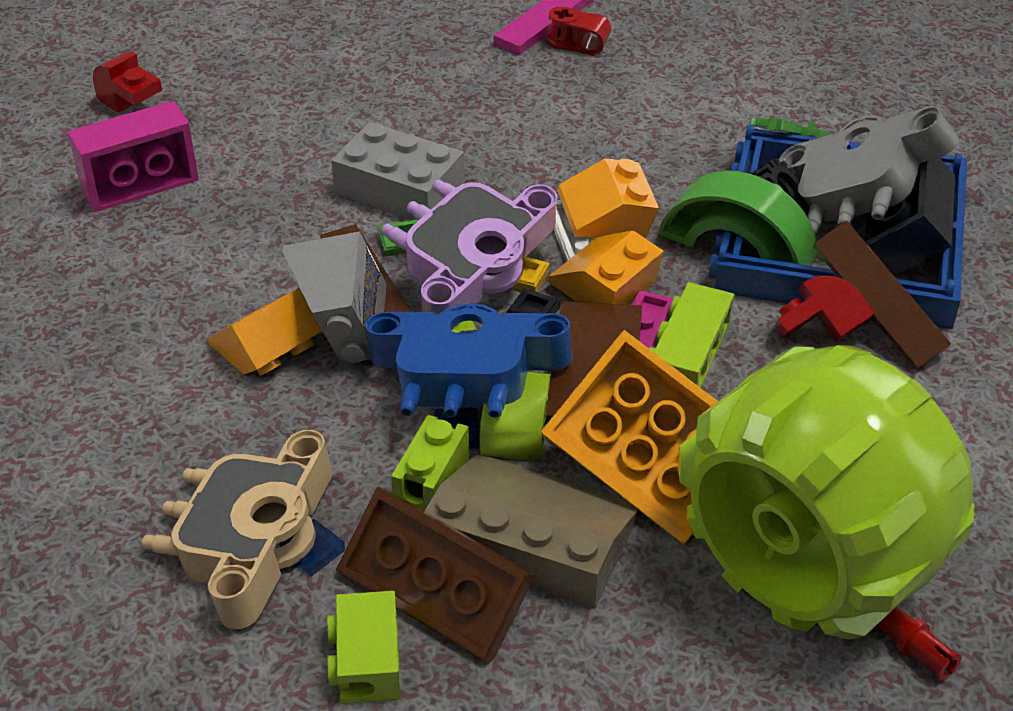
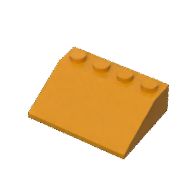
(629, 428)

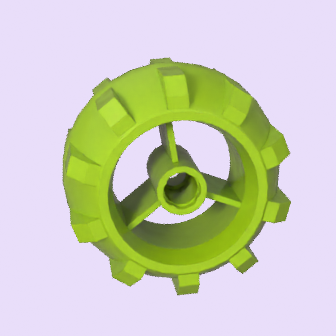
(828, 488)

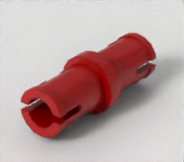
(915, 638)

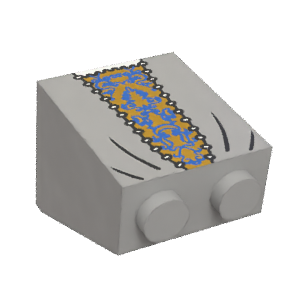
(340, 289)

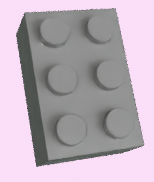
(394, 169)

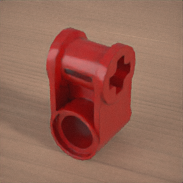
(576, 30)

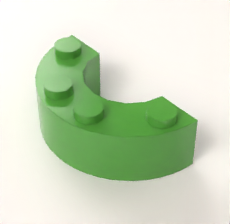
(747, 207)

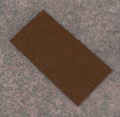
(592, 333)
(436, 574)

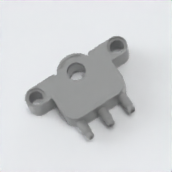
(876, 173)

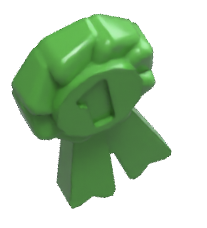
(785, 126)

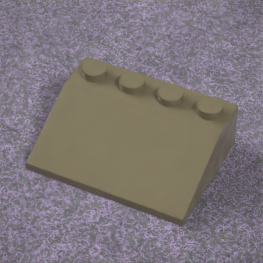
(539, 522)

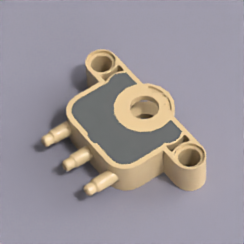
(240, 516)

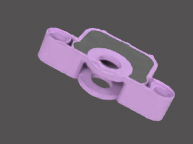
(471, 236)

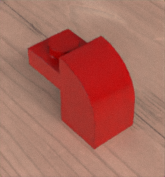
(123, 82)
(832, 301)

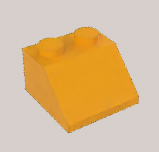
(608, 199)
(610, 269)
(267, 334)

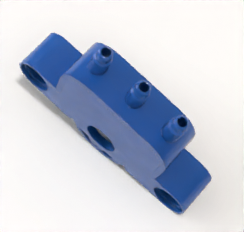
(470, 365)

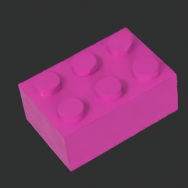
(133, 155)

